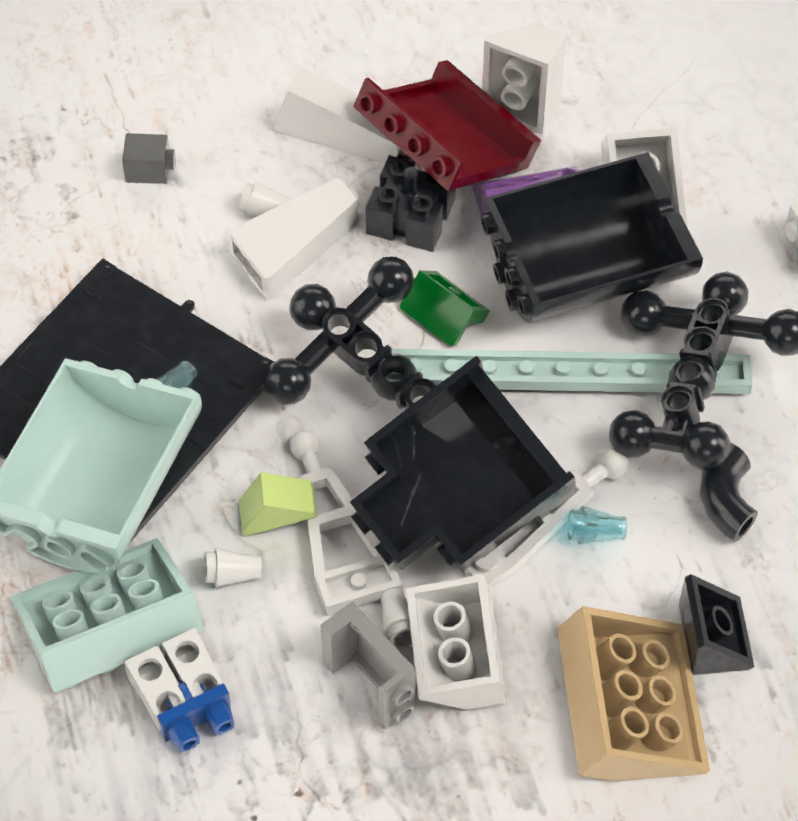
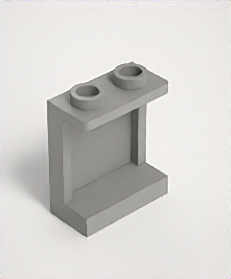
(354, 637)

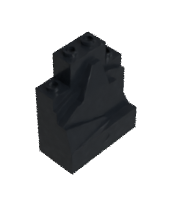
(457, 474)

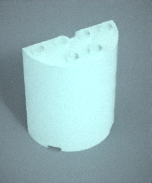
(92, 464)

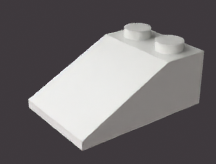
(663, 150)

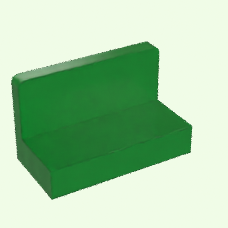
(442, 306)

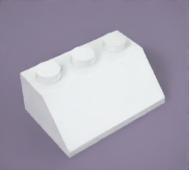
(525, 73)
(456, 643)

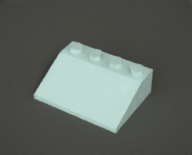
(100, 620)

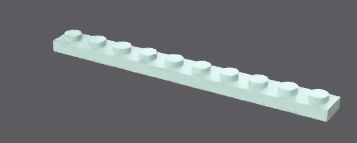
(573, 370)

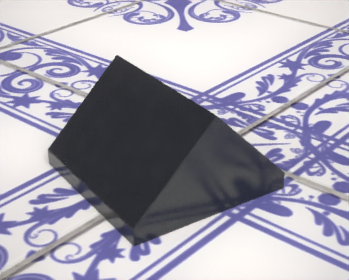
(714, 628)

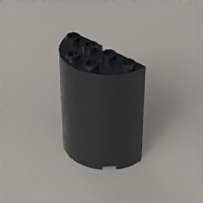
(587, 238)

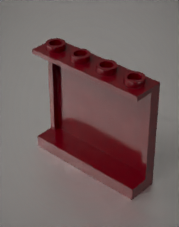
(449, 127)

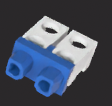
(182, 704)

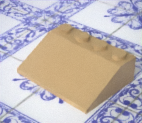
(631, 697)

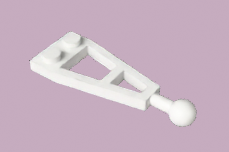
(498, 567)
(355, 582)

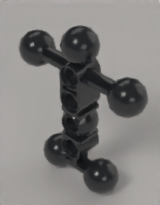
(315, 309)
(694, 376)

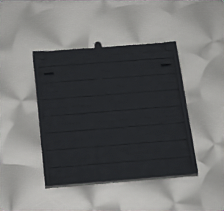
(145, 334)

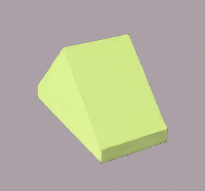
(275, 502)

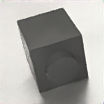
(147, 158)

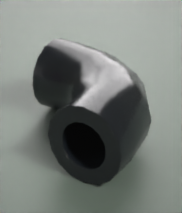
(722, 498)

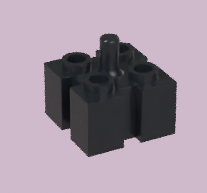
(408, 205)

